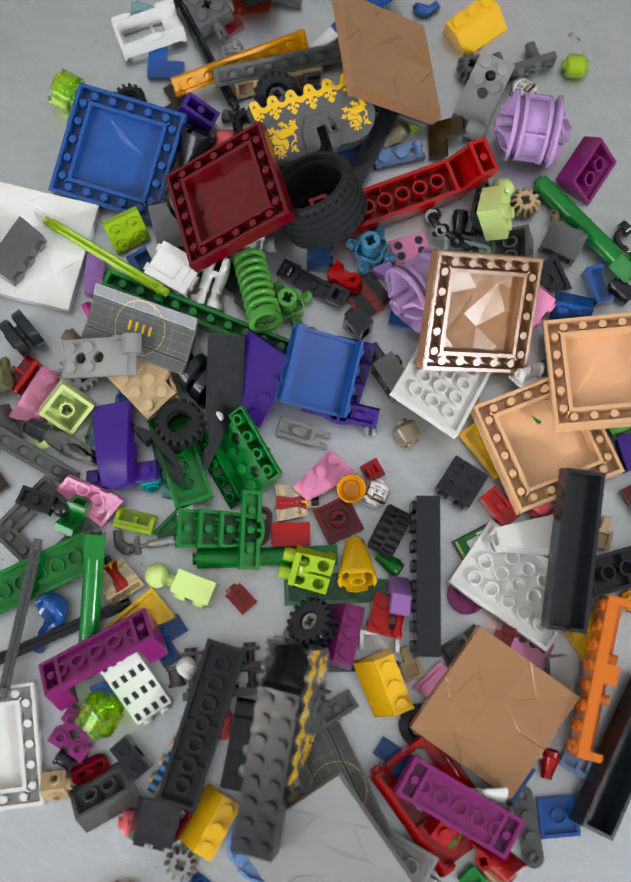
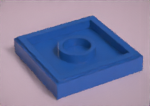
(554, 814)

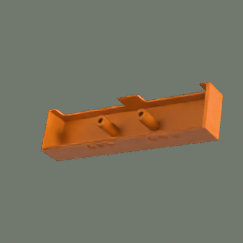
(596, 676)

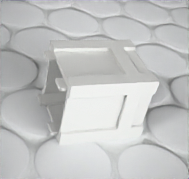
(173, 270)

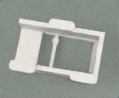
(164, 13)

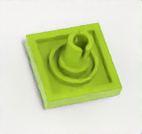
(126, 230)

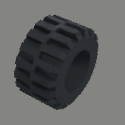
(176, 410)
(389, 531)

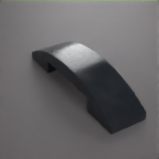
(319, 288)
(149, 438)

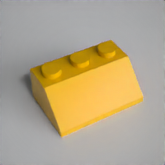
(475, 26)
(383, 684)
(210, 822)

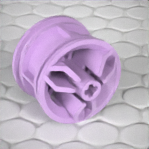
(532, 127)
(407, 288)

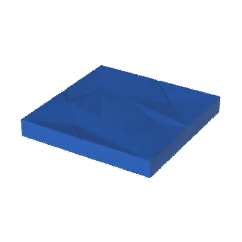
(117, 151)

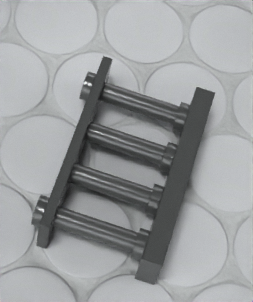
(252, 685)

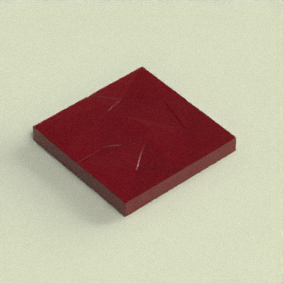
(229, 197)

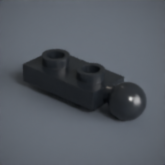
(41, 502)

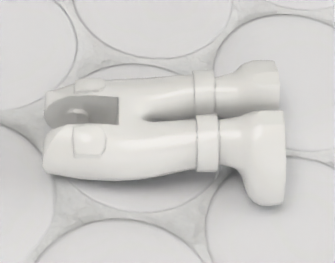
(219, 283)

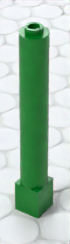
(617, 259)
(268, 556)
(92, 584)

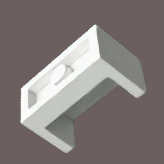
(376, 642)

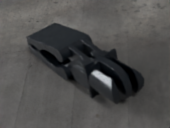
(59, 441)

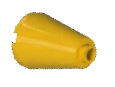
(356, 567)

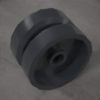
(21, 333)
(194, 378)

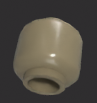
(406, 432)

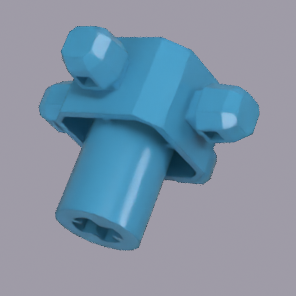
(371, 250)

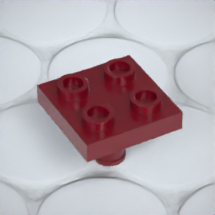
(337, 520)

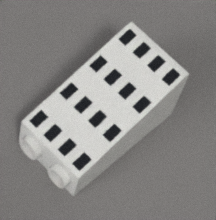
(138, 688)

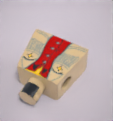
(291, 504)
(119, 580)

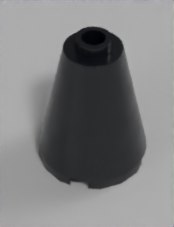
(194, 143)

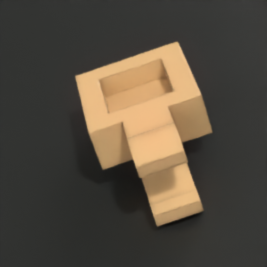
(605, 536)
(411, 666)

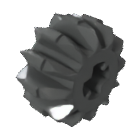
(464, 64)

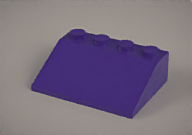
(261, 376)

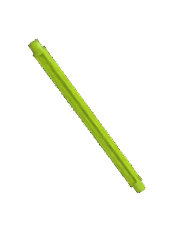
(106, 256)

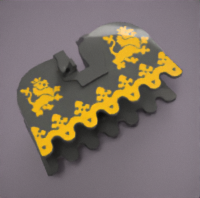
(300, 120)
(290, 666)

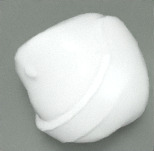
(187, 667)

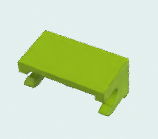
(135, 521)

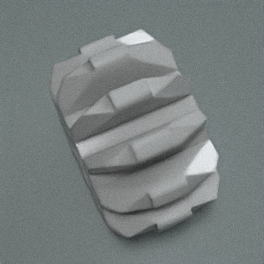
(181, 871)

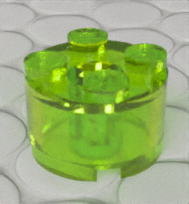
(64, 90)
(100, 715)

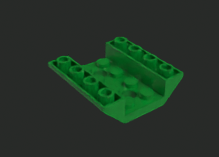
(236, 461)

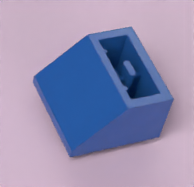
(571, 306)

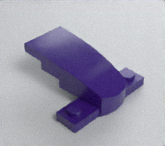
(359, 413)
(117, 450)

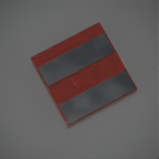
(371, 298)

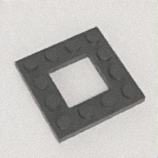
(19, 515)

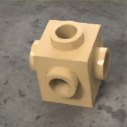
(55, 785)

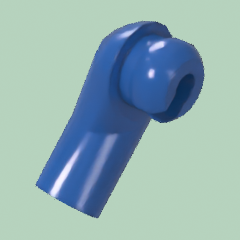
(425, 10)

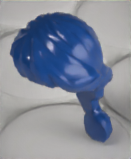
(53, 610)

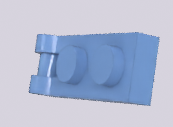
(400, 155)

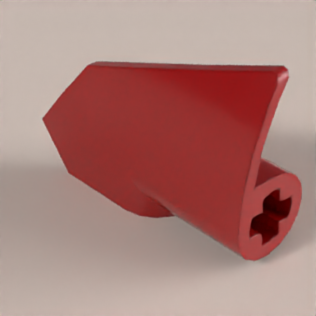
(503, 869)

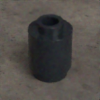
(620, 290)

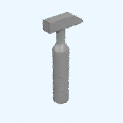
(152, 543)

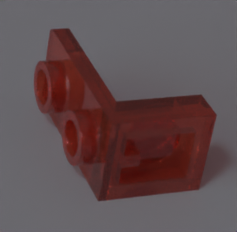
(239, 7)
(240, 598)
(506, 634)

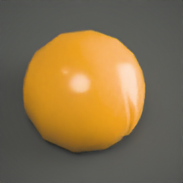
(351, 488)

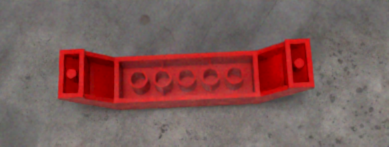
(426, 186)

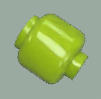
(575, 66)

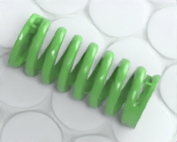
(258, 281)

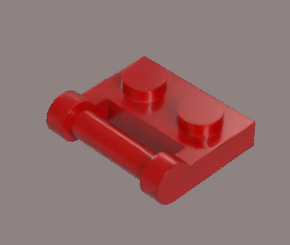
(380, 618)

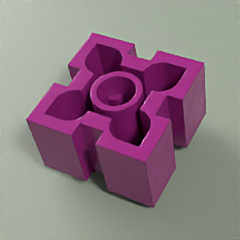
(64, 736)

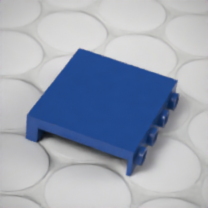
(319, 371)

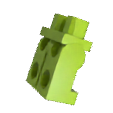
(309, 568)

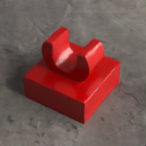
(372, 470)

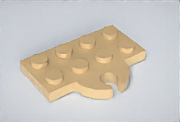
(147, 389)

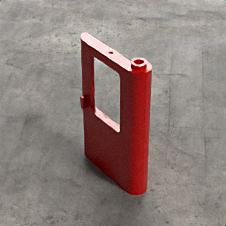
(407, 812)

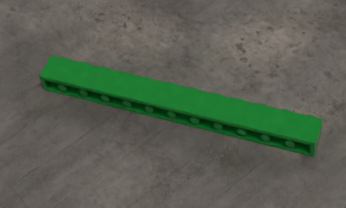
(209, 319)

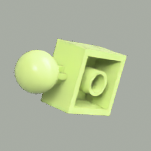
(495, 209)
(68, 418)
(183, 585)

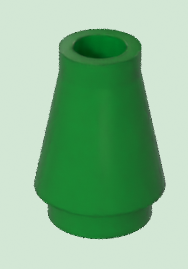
(391, 565)

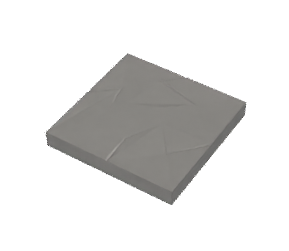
(332, 840)

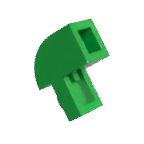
(75, 520)

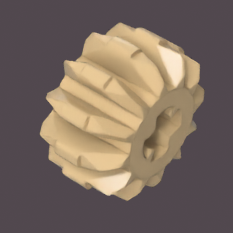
(525, 196)

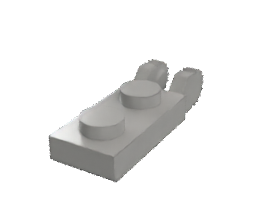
(300, 432)

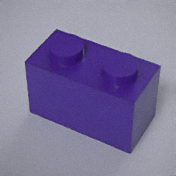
(198, 112)

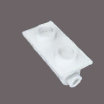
(528, 375)

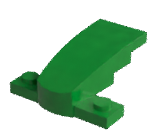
(225, 529)

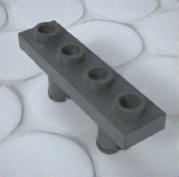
(529, 66)

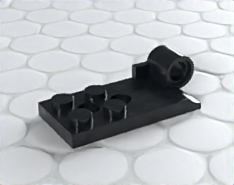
(239, 737)

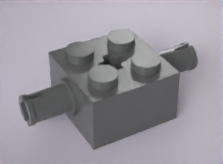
(211, 16)
(386, 370)

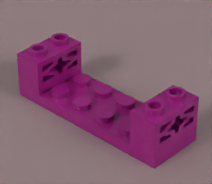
(99, 652)
(458, 806)

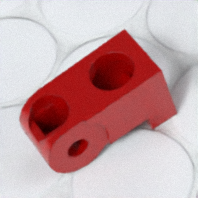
(344, 278)

